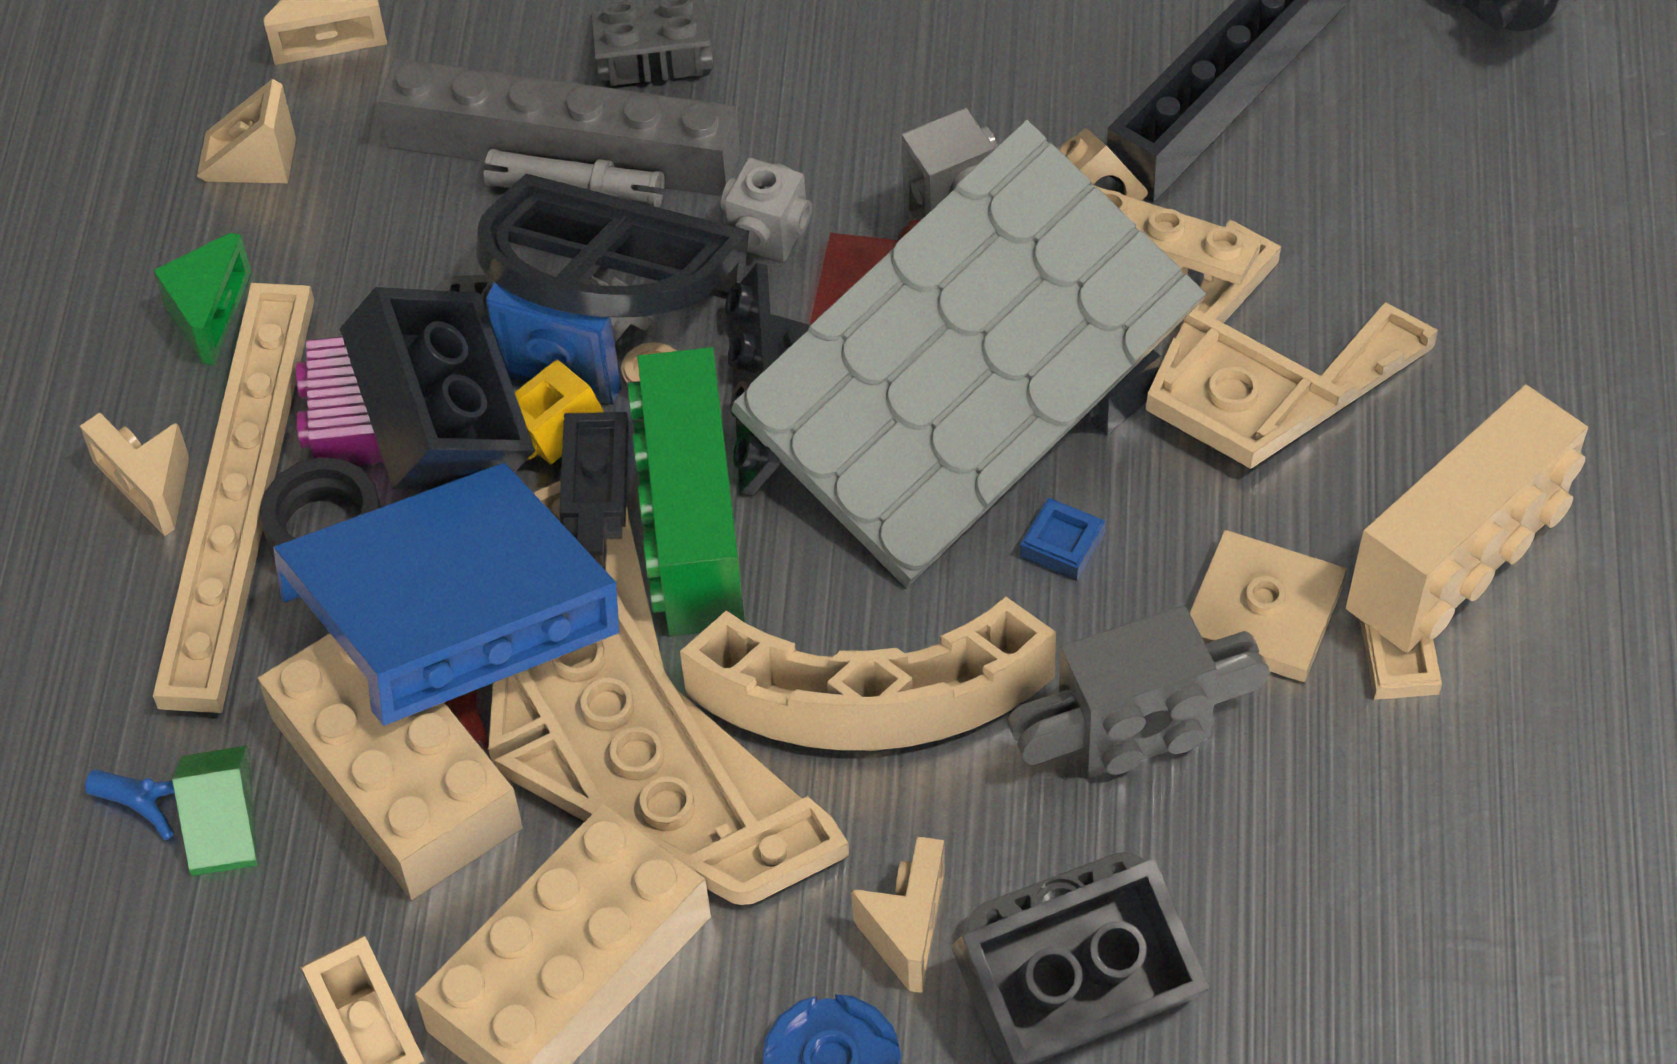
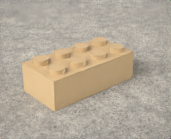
(1467, 519)
(409, 787)
(566, 949)

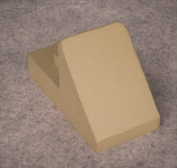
(146, 473)
(905, 922)
(360, 1006)

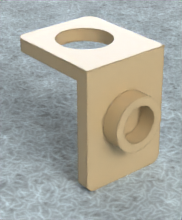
(1097, 161)

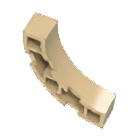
(871, 695)

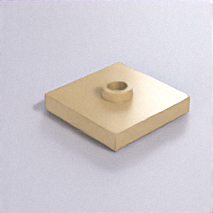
(1273, 596)

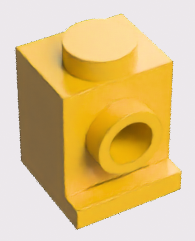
(546, 401)

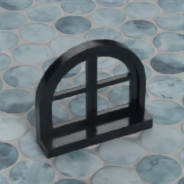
(598, 230)

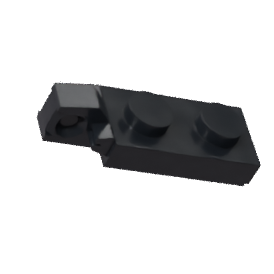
(594, 479)

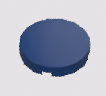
(832, 1033)

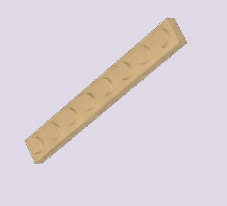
(228, 518)

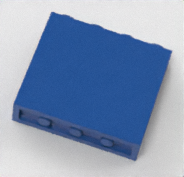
(450, 590)

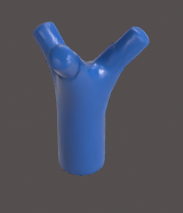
(135, 793)

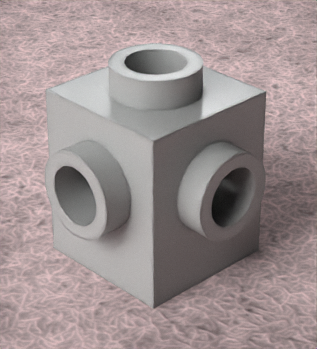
(770, 205)

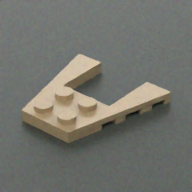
(1250, 396)

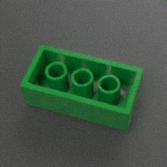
(684, 490)

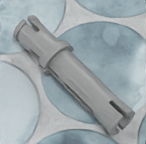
(597, 177)

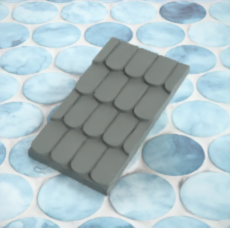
(967, 352)

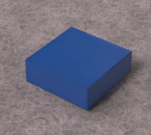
(1062, 538)

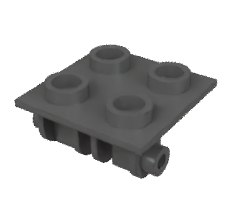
(629, 30)

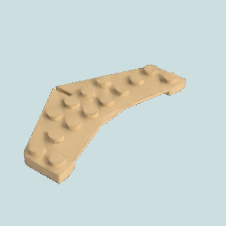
(622, 735)

